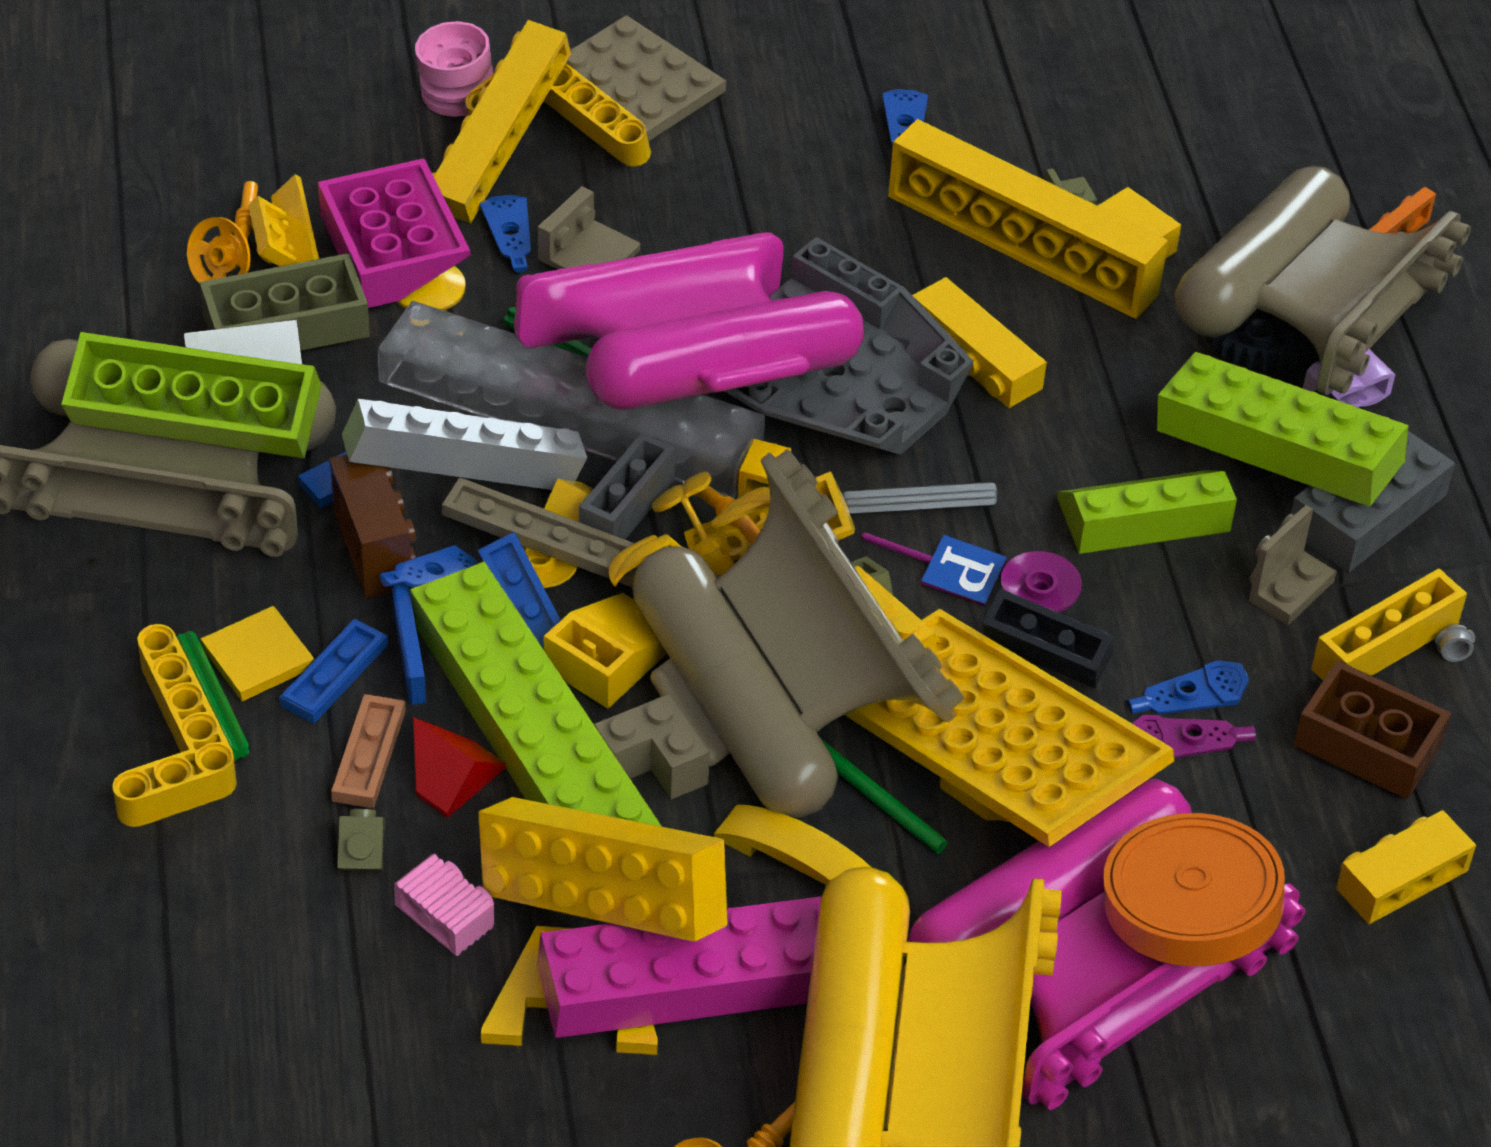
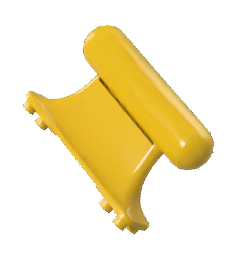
(916, 1034)

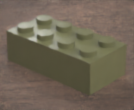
(317, 293)

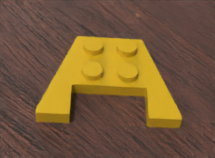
(525, 990)

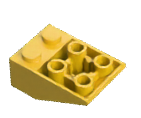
(604, 648)

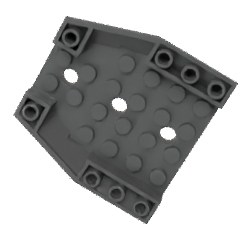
(900, 364)

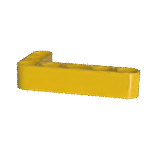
(593, 114)
(206, 761)

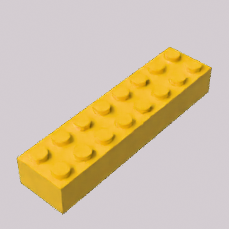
(1027, 218)

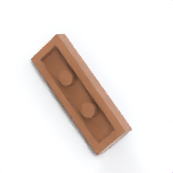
(368, 751)

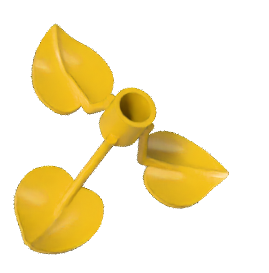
(713, 551)

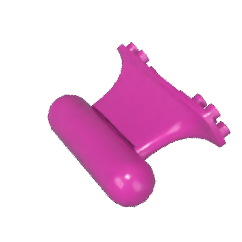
(1099, 984)

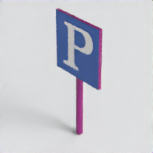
(954, 567)

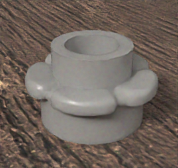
(1455, 642)

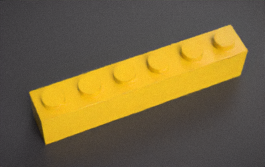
(500, 118)

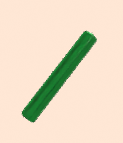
(214, 693)

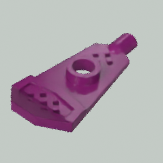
(1174, 734)

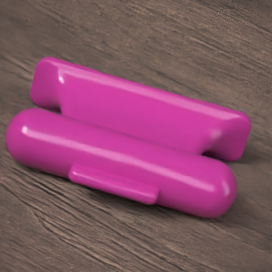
(687, 321)

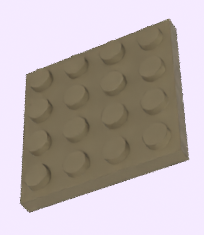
(645, 74)

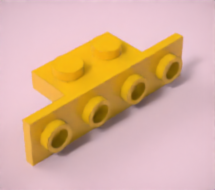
(284, 227)

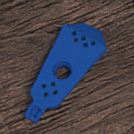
(903, 107)
(504, 215)
(419, 570)
(1213, 686)

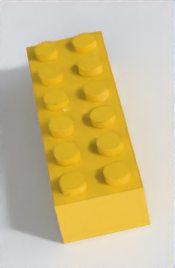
(604, 868)

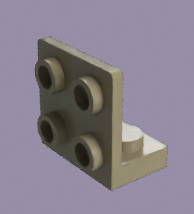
(575, 239)
(1286, 575)

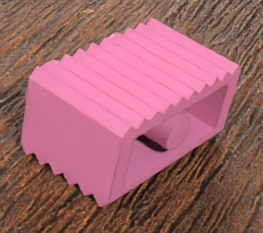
(445, 903)

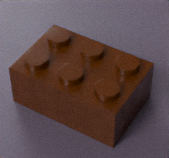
(370, 521)
(1372, 729)

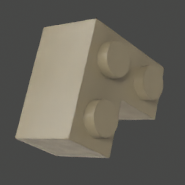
(660, 741)

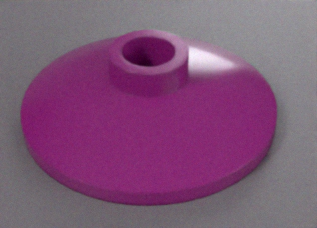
(1043, 579)

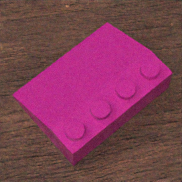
(392, 228)

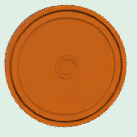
(1194, 889)

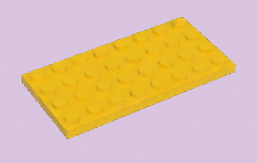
(1018, 737)

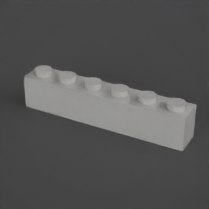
(461, 445)

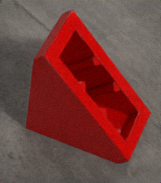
(450, 767)

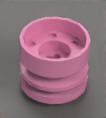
(451, 64)

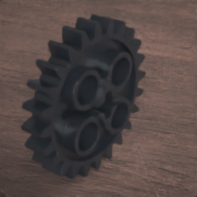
(1264, 342)

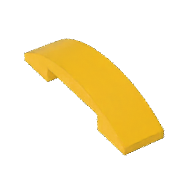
(788, 841)

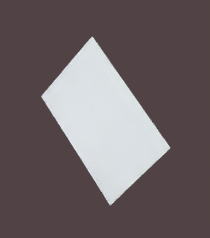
(266, 341)

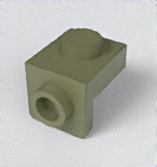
(361, 841)

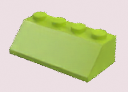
(1148, 510)

